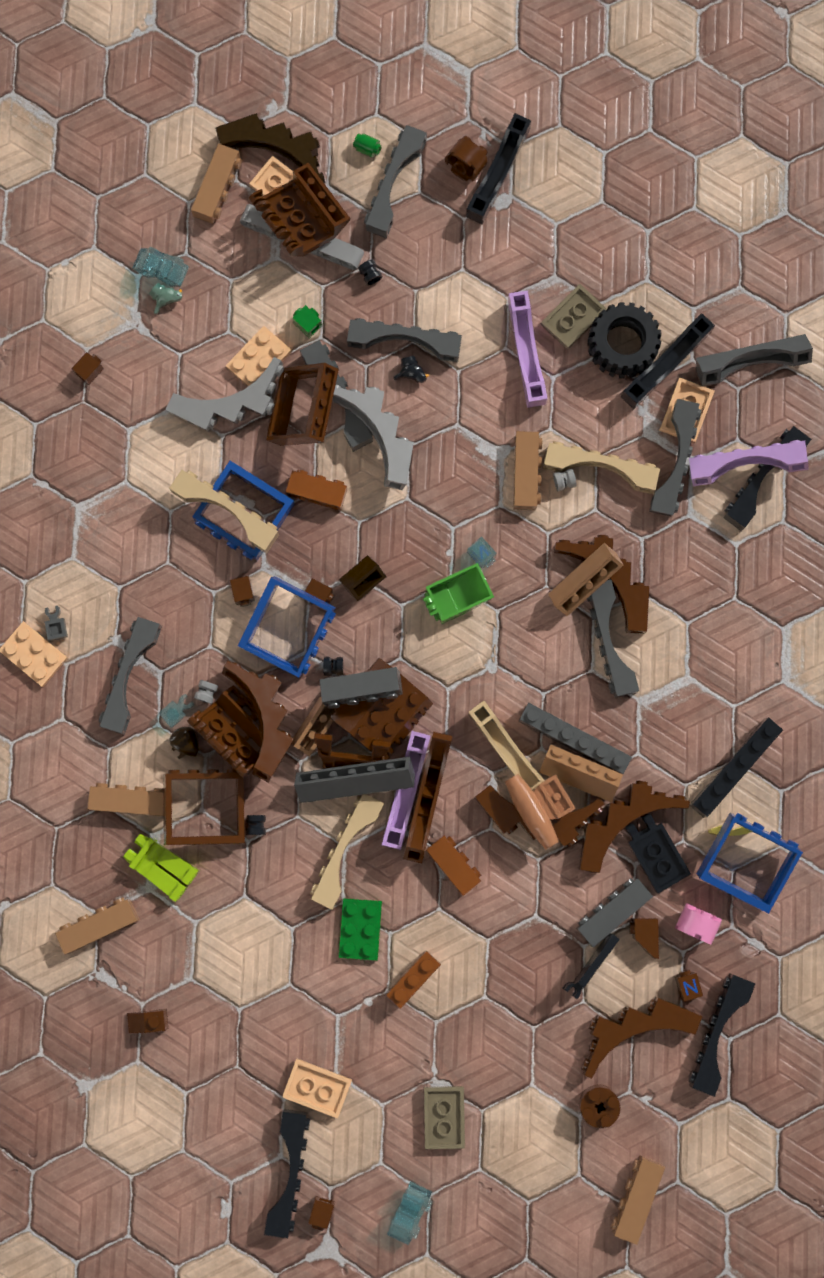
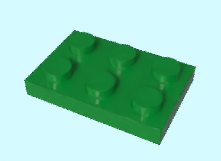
(360, 929)

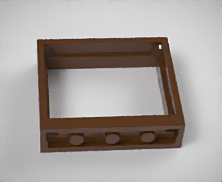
(319, 408)
(196, 775)

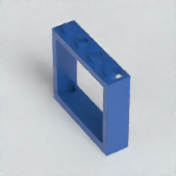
(260, 485)
(245, 642)
(779, 881)

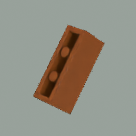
(316, 490)
(454, 864)
(413, 979)

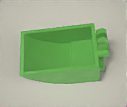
(457, 594)

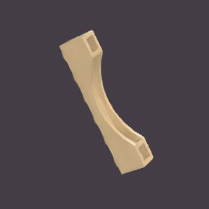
(639, 476)
(192, 490)
(504, 745)
(329, 887)

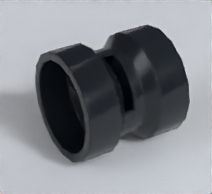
(370, 272)
(337, 666)
(256, 824)

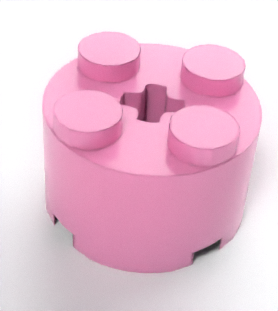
(698, 923)

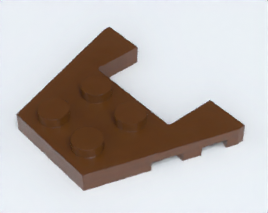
(337, 759)

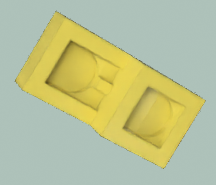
(738, 831)

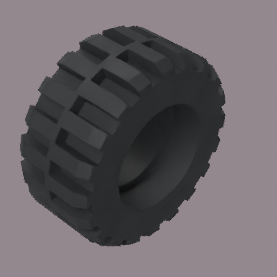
(629, 317)

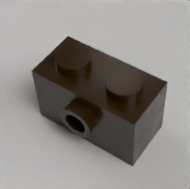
(362, 578)

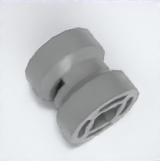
(564, 479)
(205, 692)

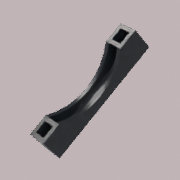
(499, 169)
(668, 361)
(744, 508)
(736, 768)
(735, 995)
(279, 1217)

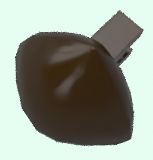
(185, 741)

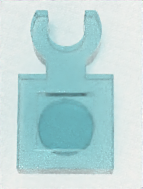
(174, 712)

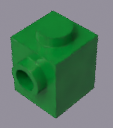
(307, 320)

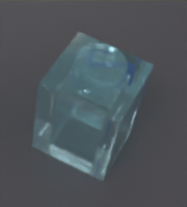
(482, 553)

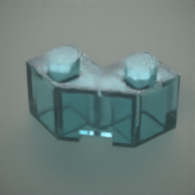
(159, 265)
(407, 1217)

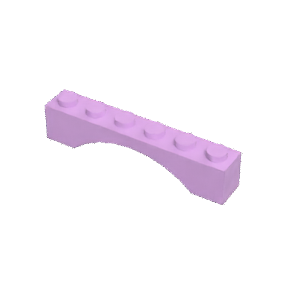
(526, 349)
(787, 456)
(404, 798)

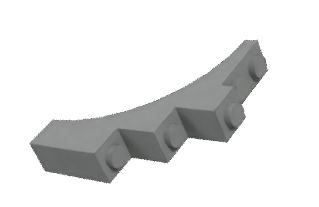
(254, 397)
(395, 451)

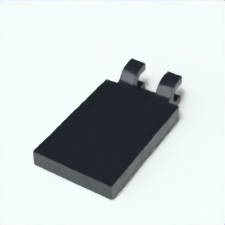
(657, 854)
(592, 965)

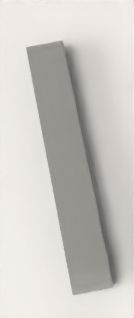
(334, 251)

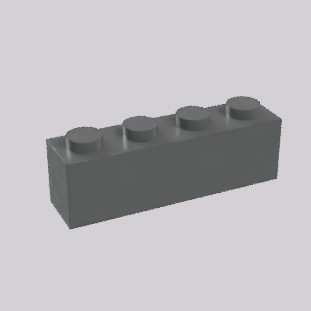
(361, 687)
(614, 912)

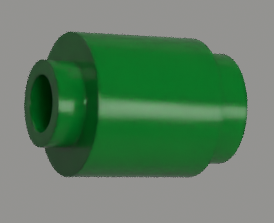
(367, 145)

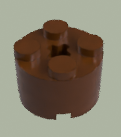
(466, 159)
(605, 1116)

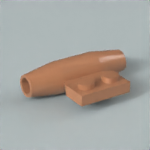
(540, 806)

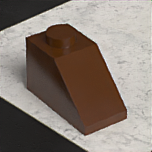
(646, 934)
(148, 1021)

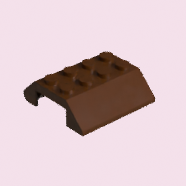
(302, 212)
(385, 718)
(231, 730)

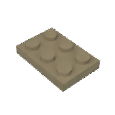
(573, 316)
(444, 1117)

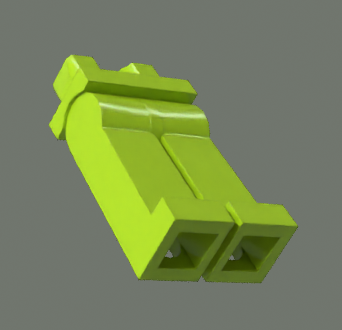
(146, 864)

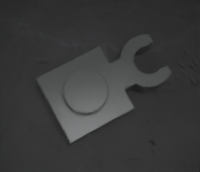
(56, 627)

